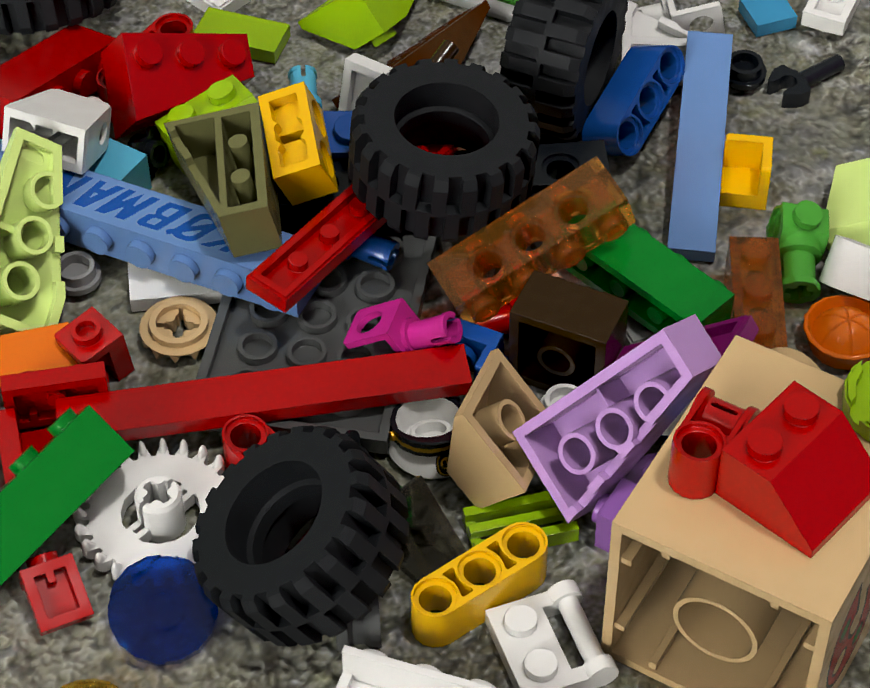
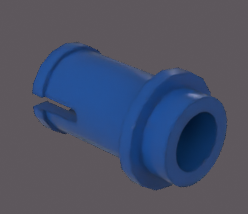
(378, 252)

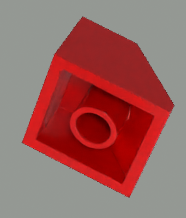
(797, 469)

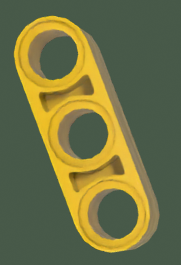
(492, 563)

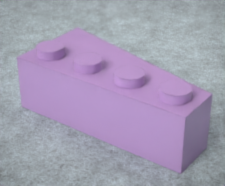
(616, 416)

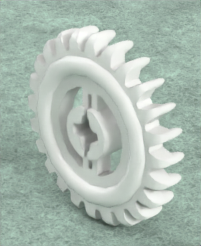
(162, 492)

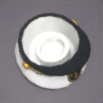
(423, 436)

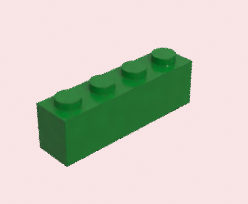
(654, 280)
(55, 482)

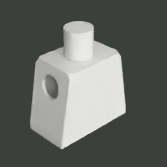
(66, 119)

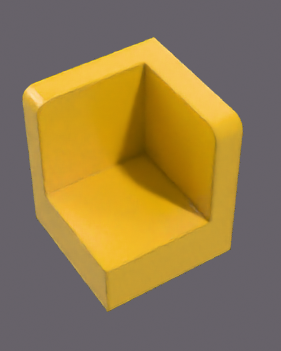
(746, 171)

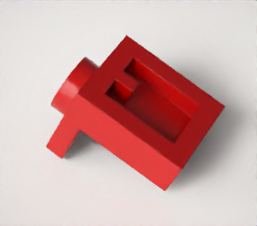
(95, 339)
(55, 591)

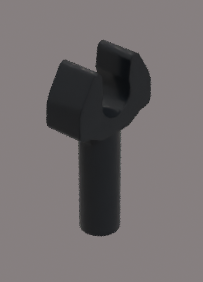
(799, 83)

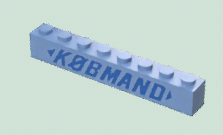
(157, 235)

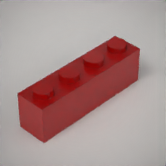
(58, 62)

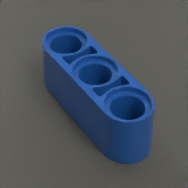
(635, 98)

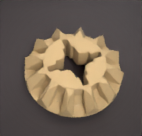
(162, 321)

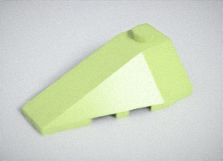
(30, 233)

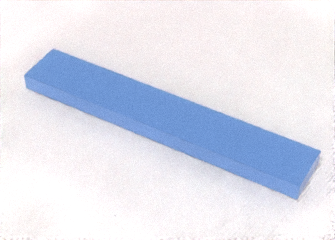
(700, 146)

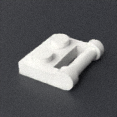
(532, 649)

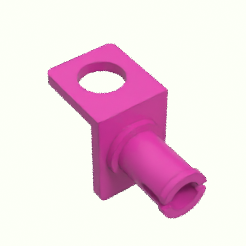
(403, 328)

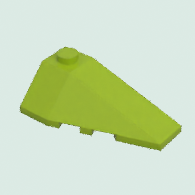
(356, 21)

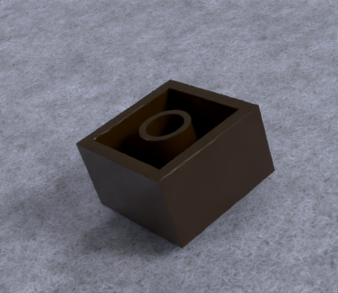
(564, 331)

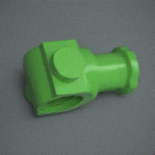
(802, 242)

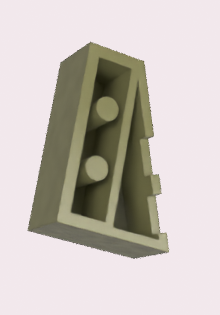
(232, 175)

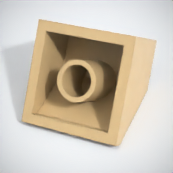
(483, 450)

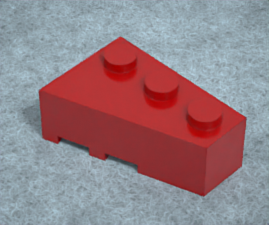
(162, 70)

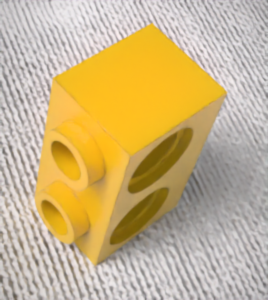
(297, 143)

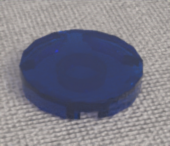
(161, 611)

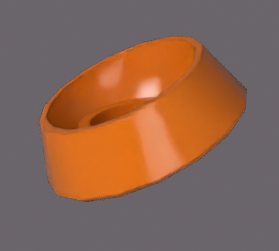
(839, 330)

